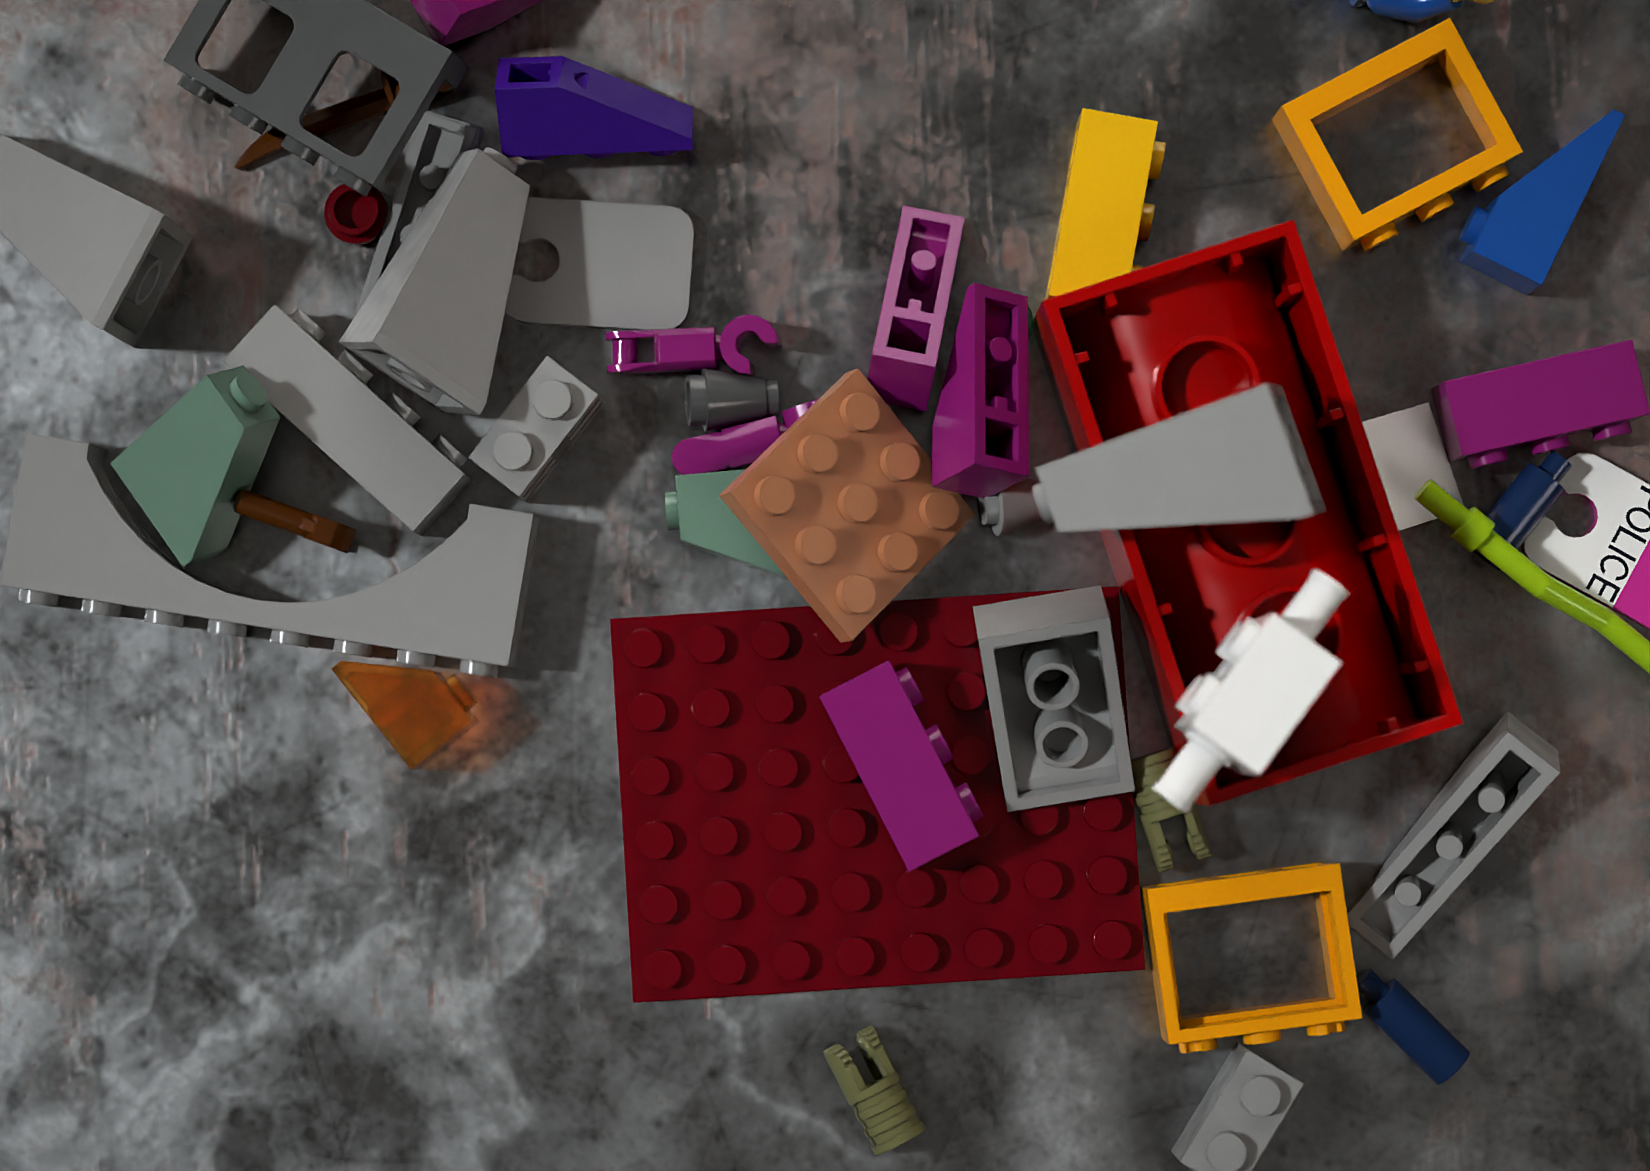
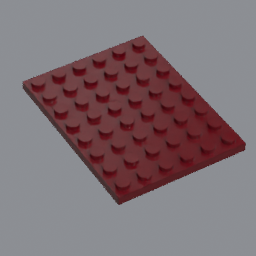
(769, 862)

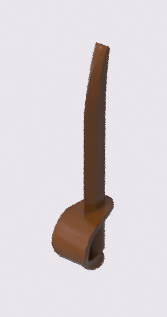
(330, 120)

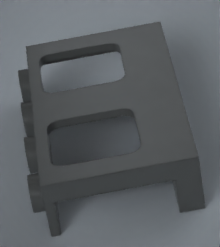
(319, 38)

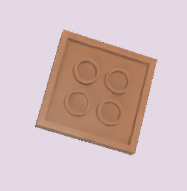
(847, 505)

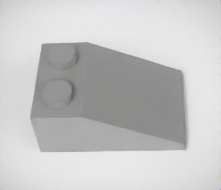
(1054, 698)

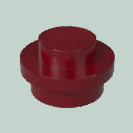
(355, 217)

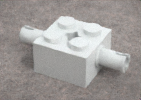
(1255, 694)

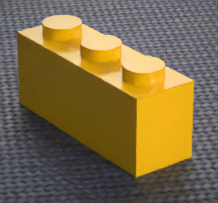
(1104, 200)

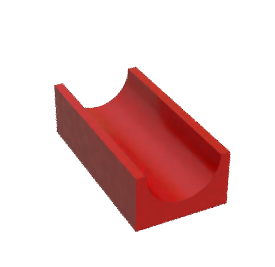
(1193, 336)

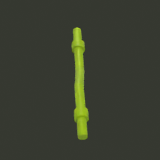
(1475, 532)

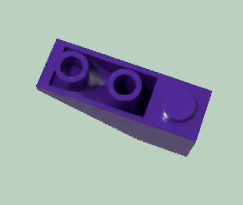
(573, 109)

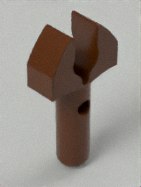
(294, 520)

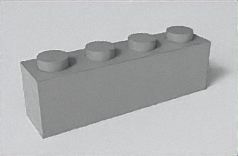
(349, 420)

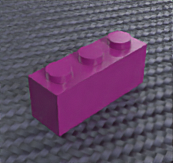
(1541, 404)
(902, 764)

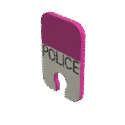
(1614, 555)

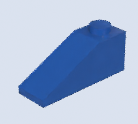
(1528, 222)

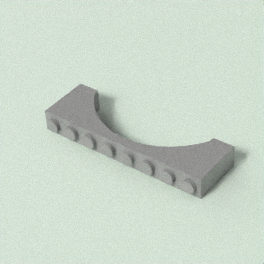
(82, 543)

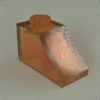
(411, 707)

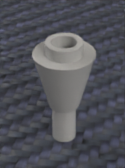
(1010, 508)

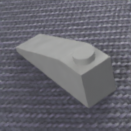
(1454, 834)

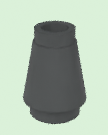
(728, 399)

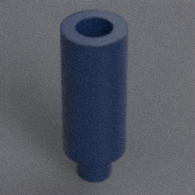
(1527, 500)
(1412, 1027)

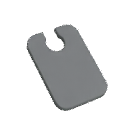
(616, 265)

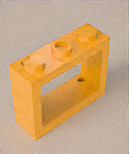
(1297, 120)
(1262, 1022)

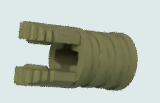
(1146, 772)
(880, 1104)

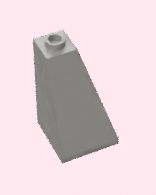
(88, 239)
(447, 287)
(1201, 467)

